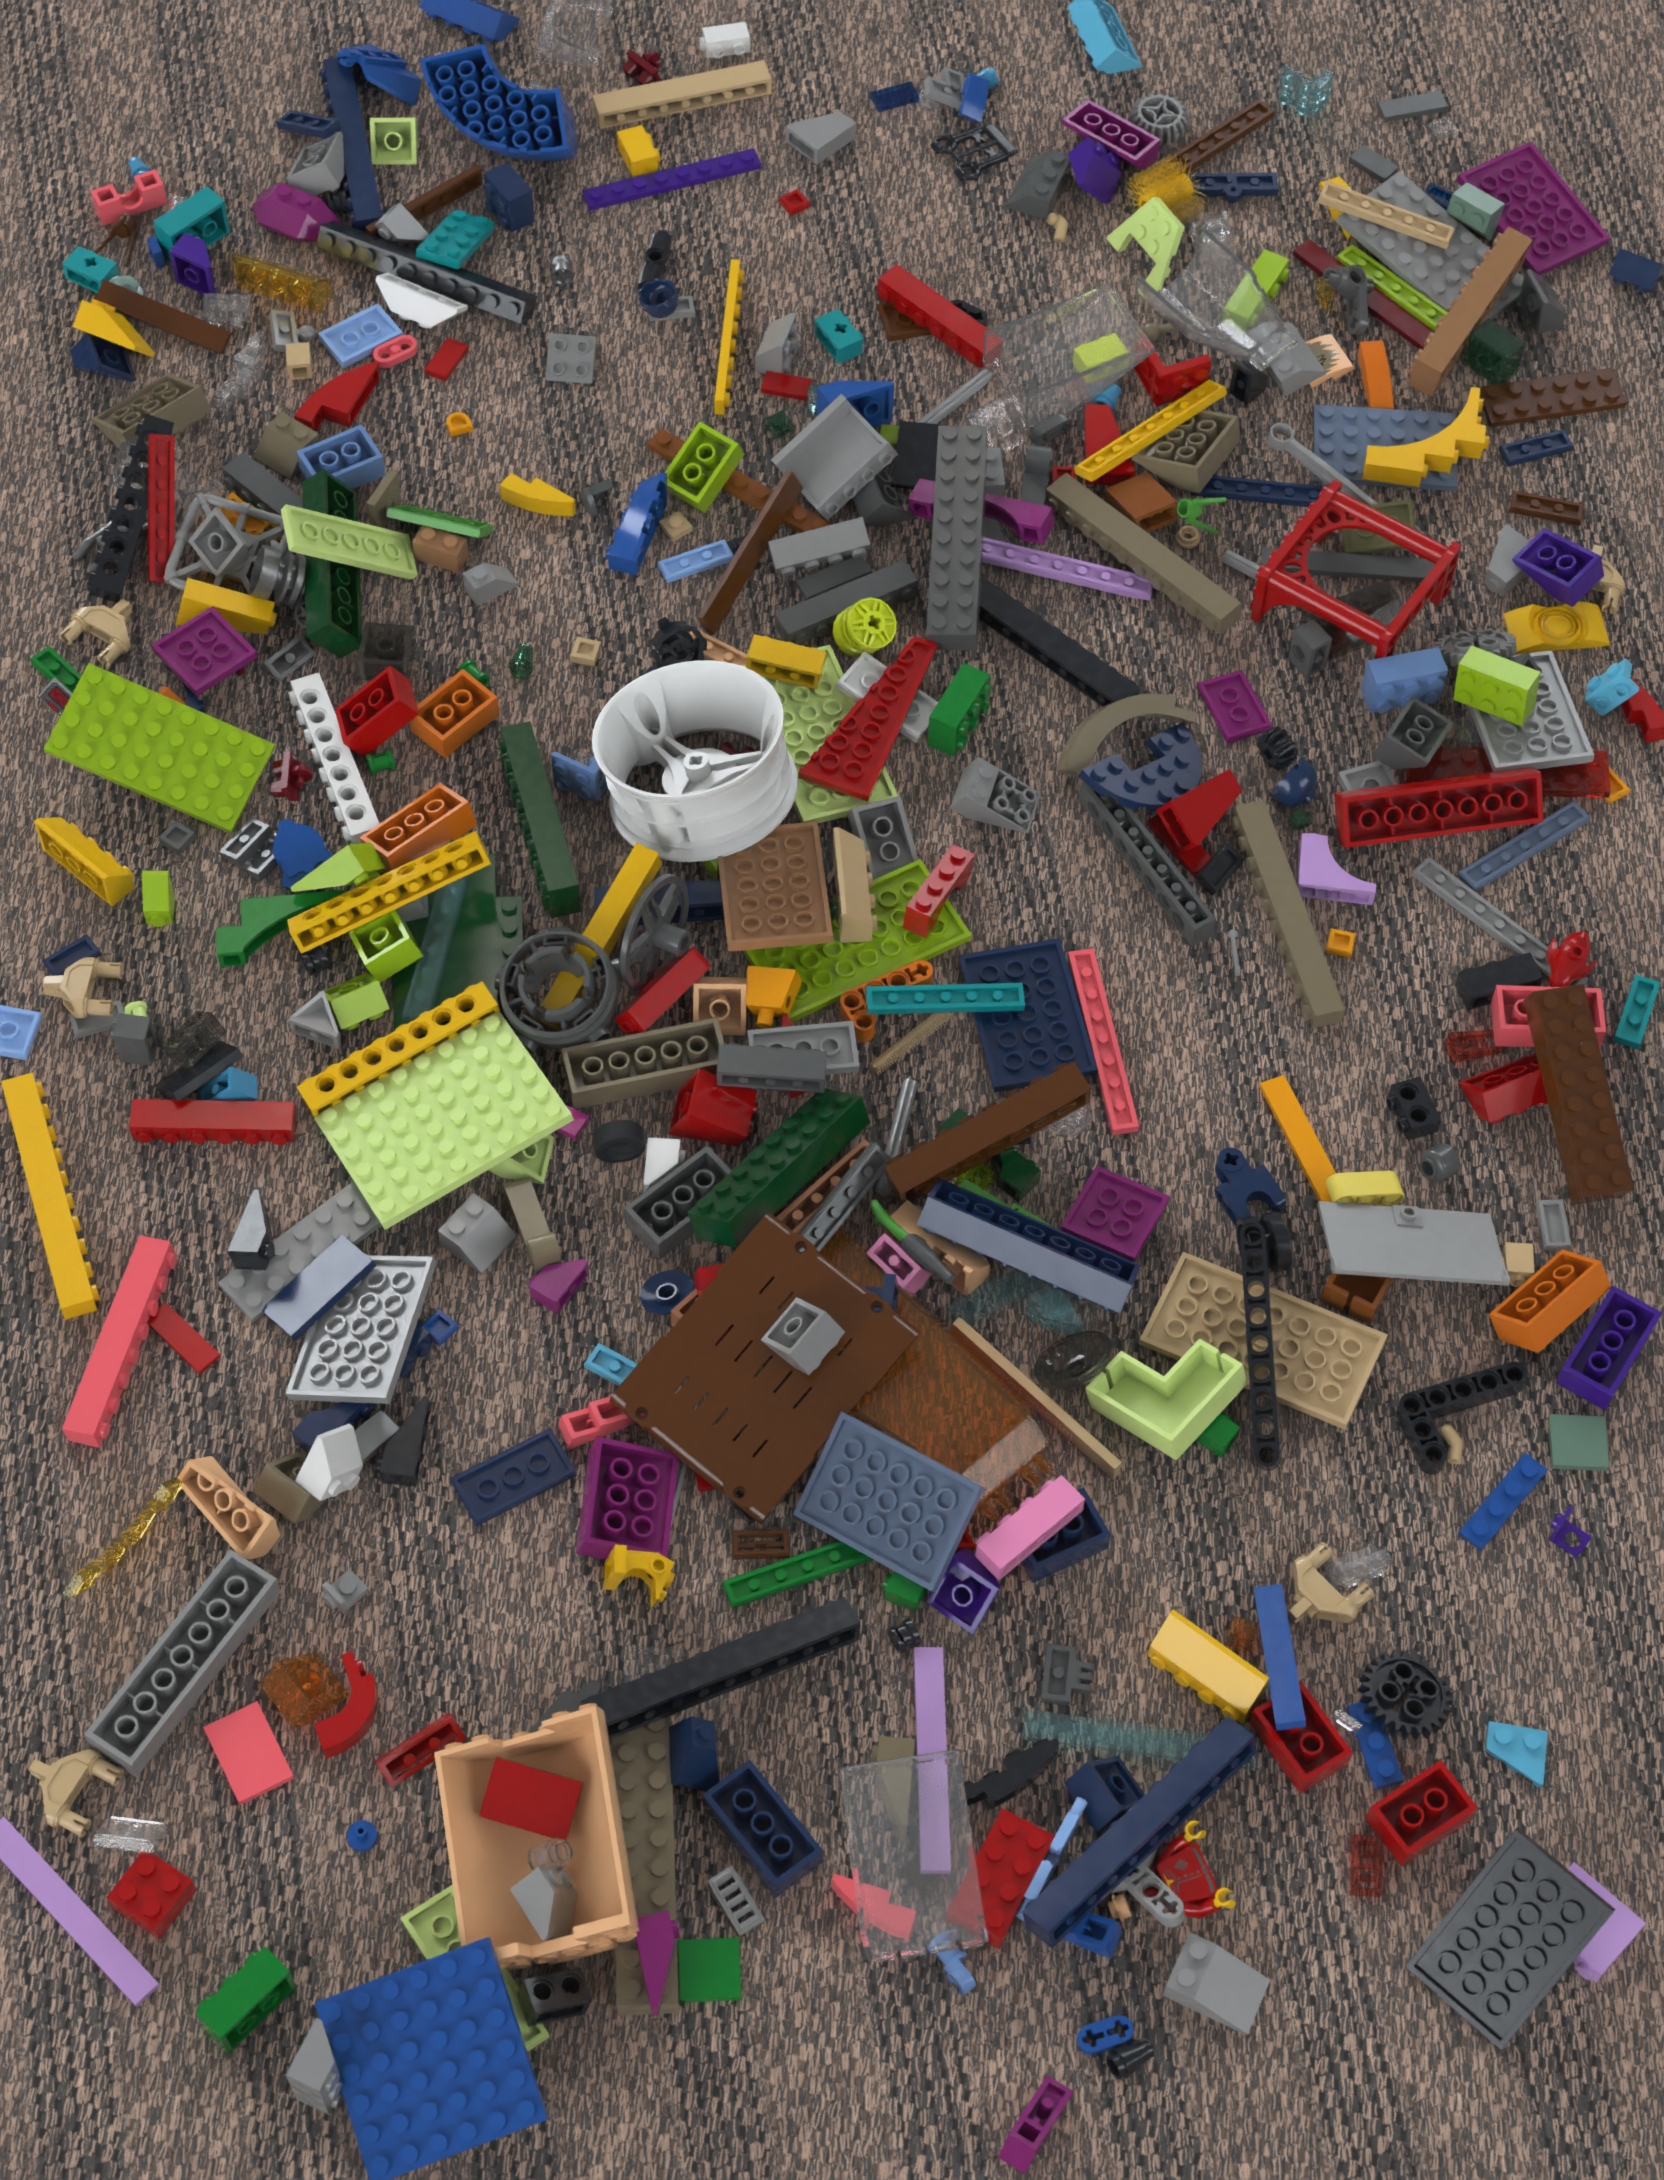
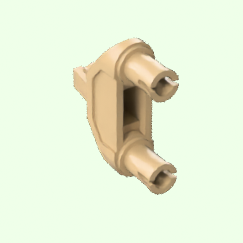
(1611, 584)
(105, 624)
(78, 984)
(1317, 1596)
(64, 1781)

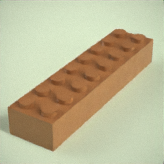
(1468, 311)

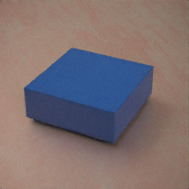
(155, 252)
(440, 1327)

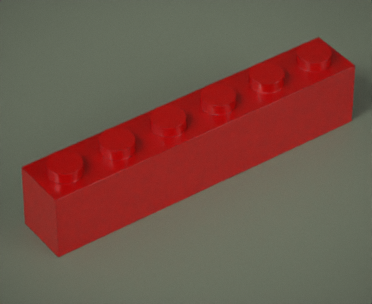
(933, 312)
(212, 1121)

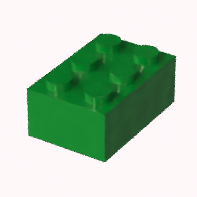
(959, 710)
(245, 1999)

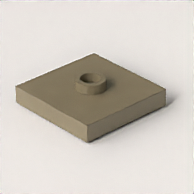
(385, 496)

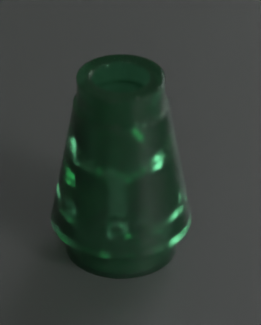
(522, 661)

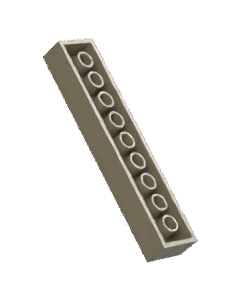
(647, 1818)

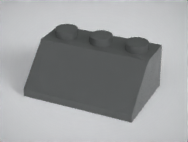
(1040, 184)
(1413, 737)

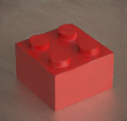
(151, 1894)

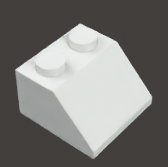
(332, 1464)

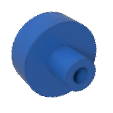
(362, 1836)

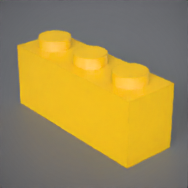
(786, 661)

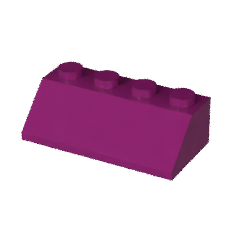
(1114, 133)

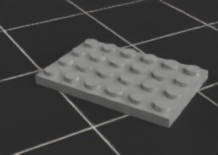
(1549, 735)
(365, 1336)

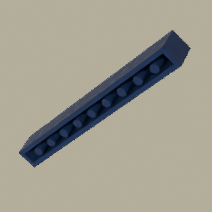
(357, 160)
(1139, 1832)

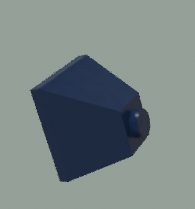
(102, 358)
(694, 1754)

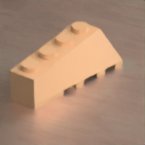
(966, 1266)
(229, 1510)

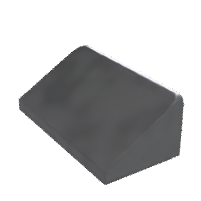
(288, 658)

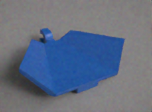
(384, 70)

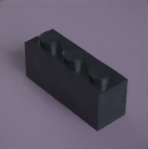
(1478, 984)

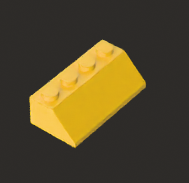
(84, 859)
(1207, 1667)

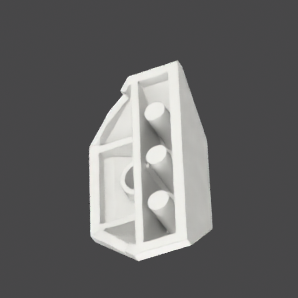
(416, 302)

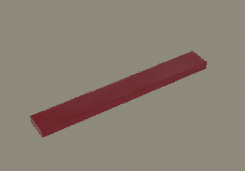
(1378, 303)

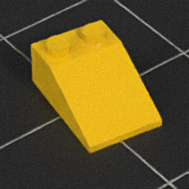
(105, 323)

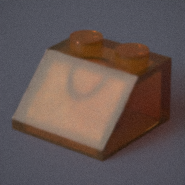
(303, 1688)

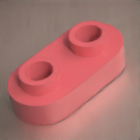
(394, 352)

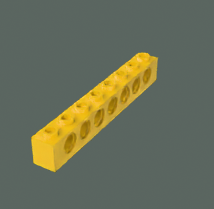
(388, 892)
(383, 1048)

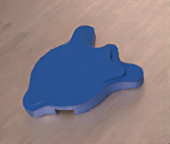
(298, 851)

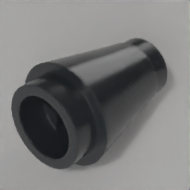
(1127, 2059)

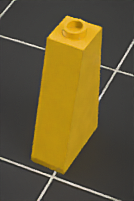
(240, 610)

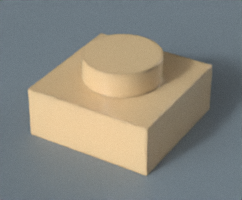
(675, 526)
(585, 651)

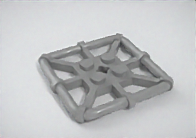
(253, 542)

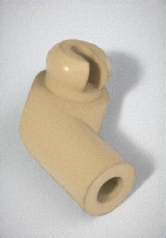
(1453, 1441)

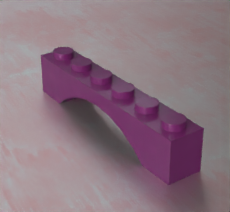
(1028, 520)

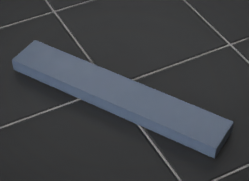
(1523, 846)

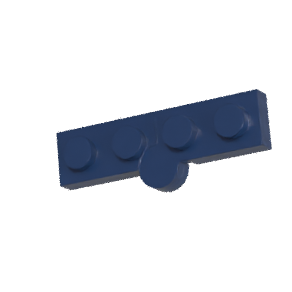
(1235, 185)

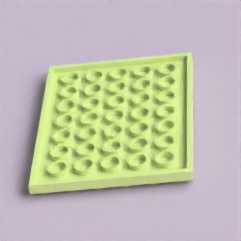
(443, 1119)

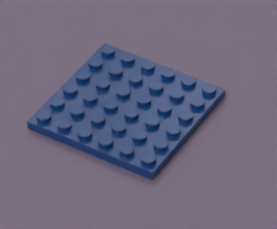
(431, 2061)

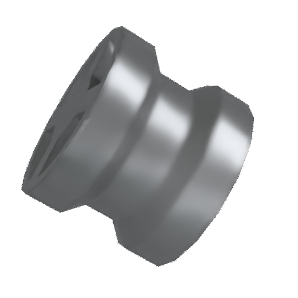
(561, 269)

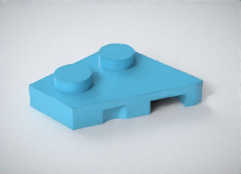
(1519, 1749)

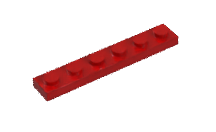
(160, 504)

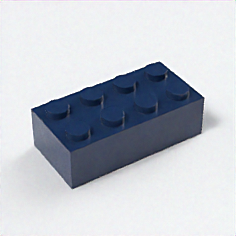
(762, 1828)

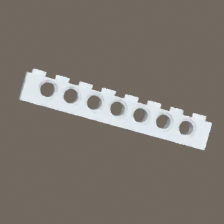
(334, 757)

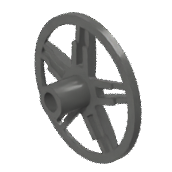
(658, 932)

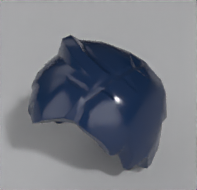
(659, 298)

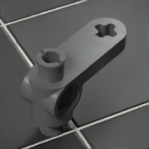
(1355, 286)

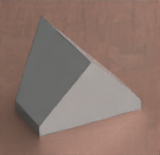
(316, 1022)

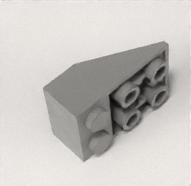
(995, 797)

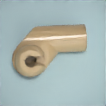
(1059, 224)

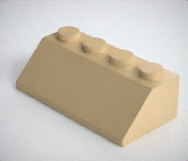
(853, 887)

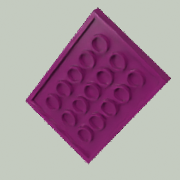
(1538, 207)

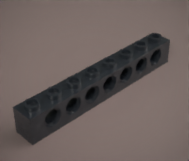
(111, 586)

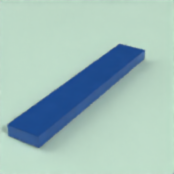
(1279, 1657)

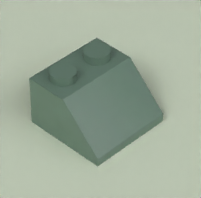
(1476, 210)

